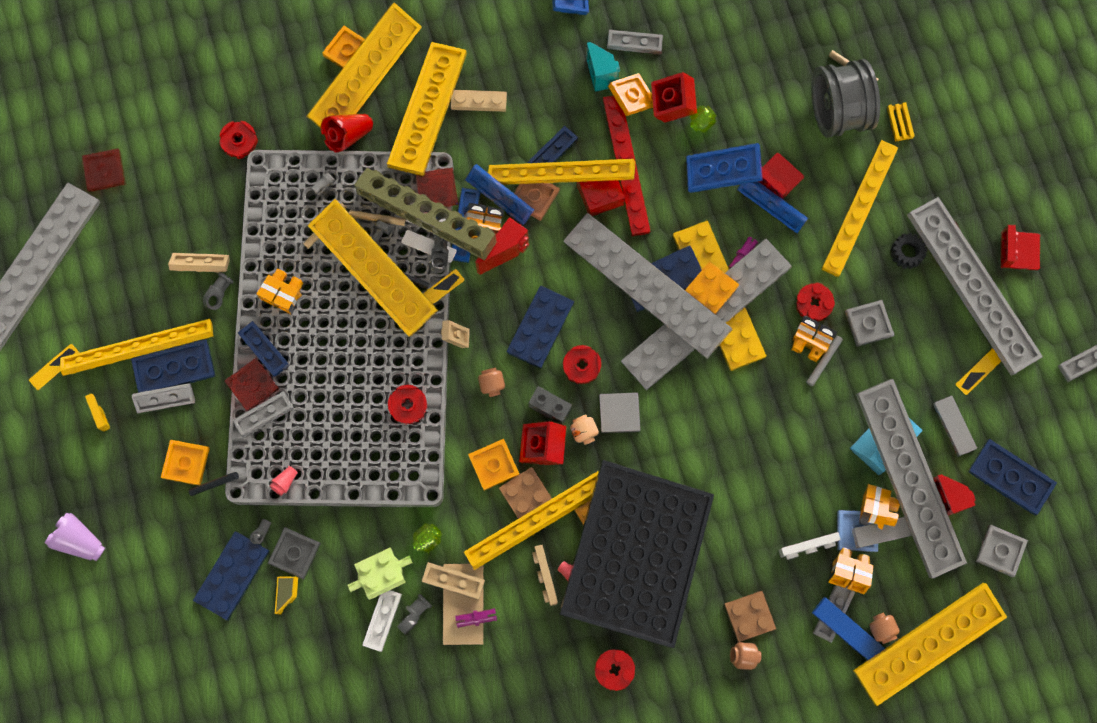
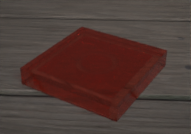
(103, 170)
(438, 186)
(251, 384)

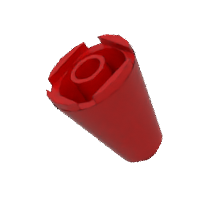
(345, 130)

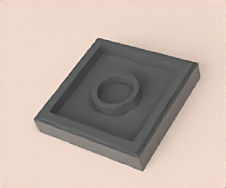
(294, 553)

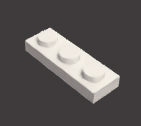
(809, 546)
(382, 620)

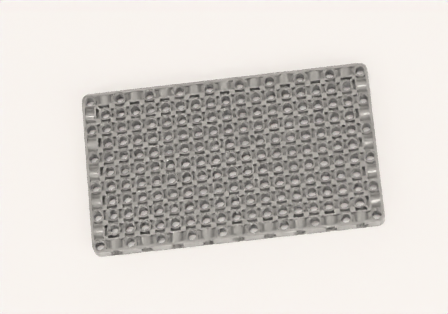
(435, 360)

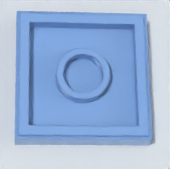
(845, 522)

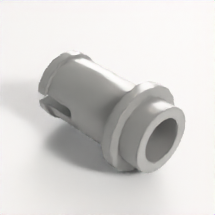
(323, 184)

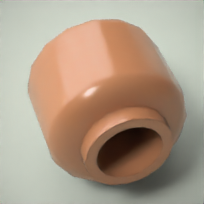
(491, 382)
(884, 628)
(745, 656)

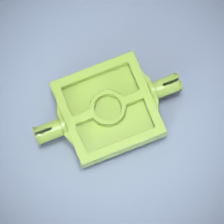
(379, 573)

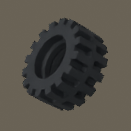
(913, 241)

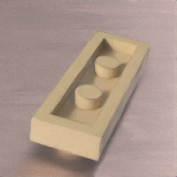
(479, 100)
(199, 262)
(544, 575)
(453, 581)

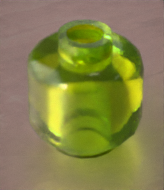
(703, 119)
(427, 538)

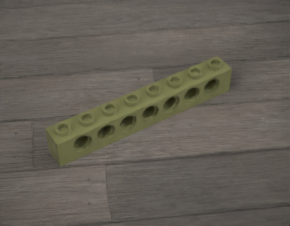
(479, 246)

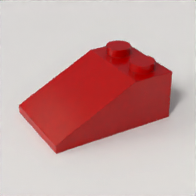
(511, 241)

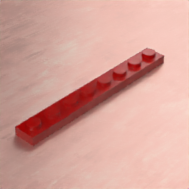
(623, 150)

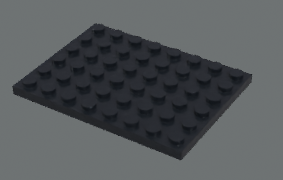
(637, 554)

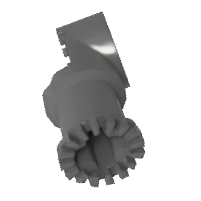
(439, 255)
(217, 290)
(416, 610)

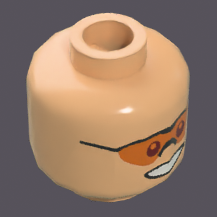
(584, 429)

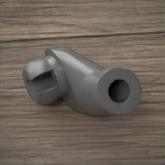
(258, 535)

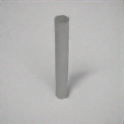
(824, 361)

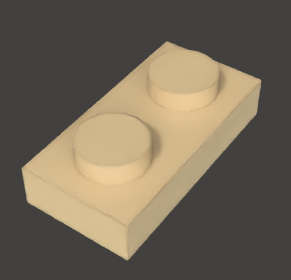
(455, 334)

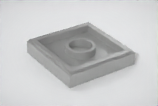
(869, 323)
(619, 413)
(1001, 550)

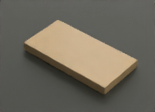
(459, 604)

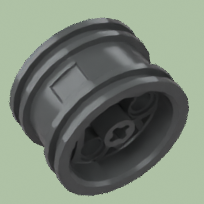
(845, 98)

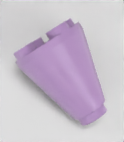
(74, 539)

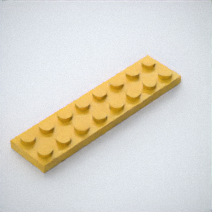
(367, 65)
(426, 109)
(372, 268)
(742, 343)
(930, 644)

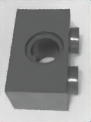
(550, 405)

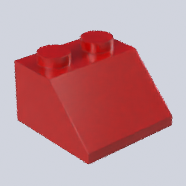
(543, 443)
(954, 495)

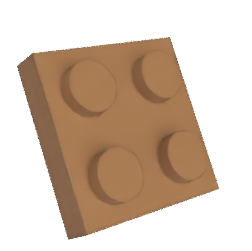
(525, 493)
(750, 616)

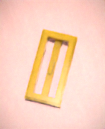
(897, 107)

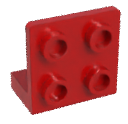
(780, 176)
(1020, 249)

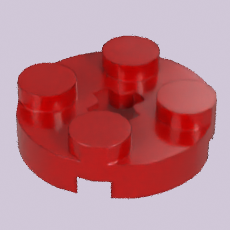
(241, 148)
(819, 292)
(585, 375)
(399, 397)
(609, 680)

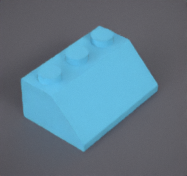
(867, 450)

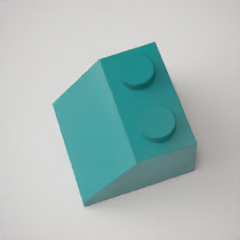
(601, 66)

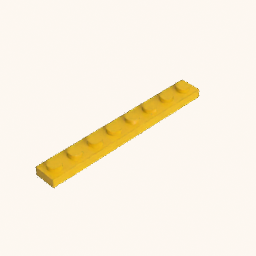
(563, 171)
(859, 208)
(136, 347)
(531, 522)

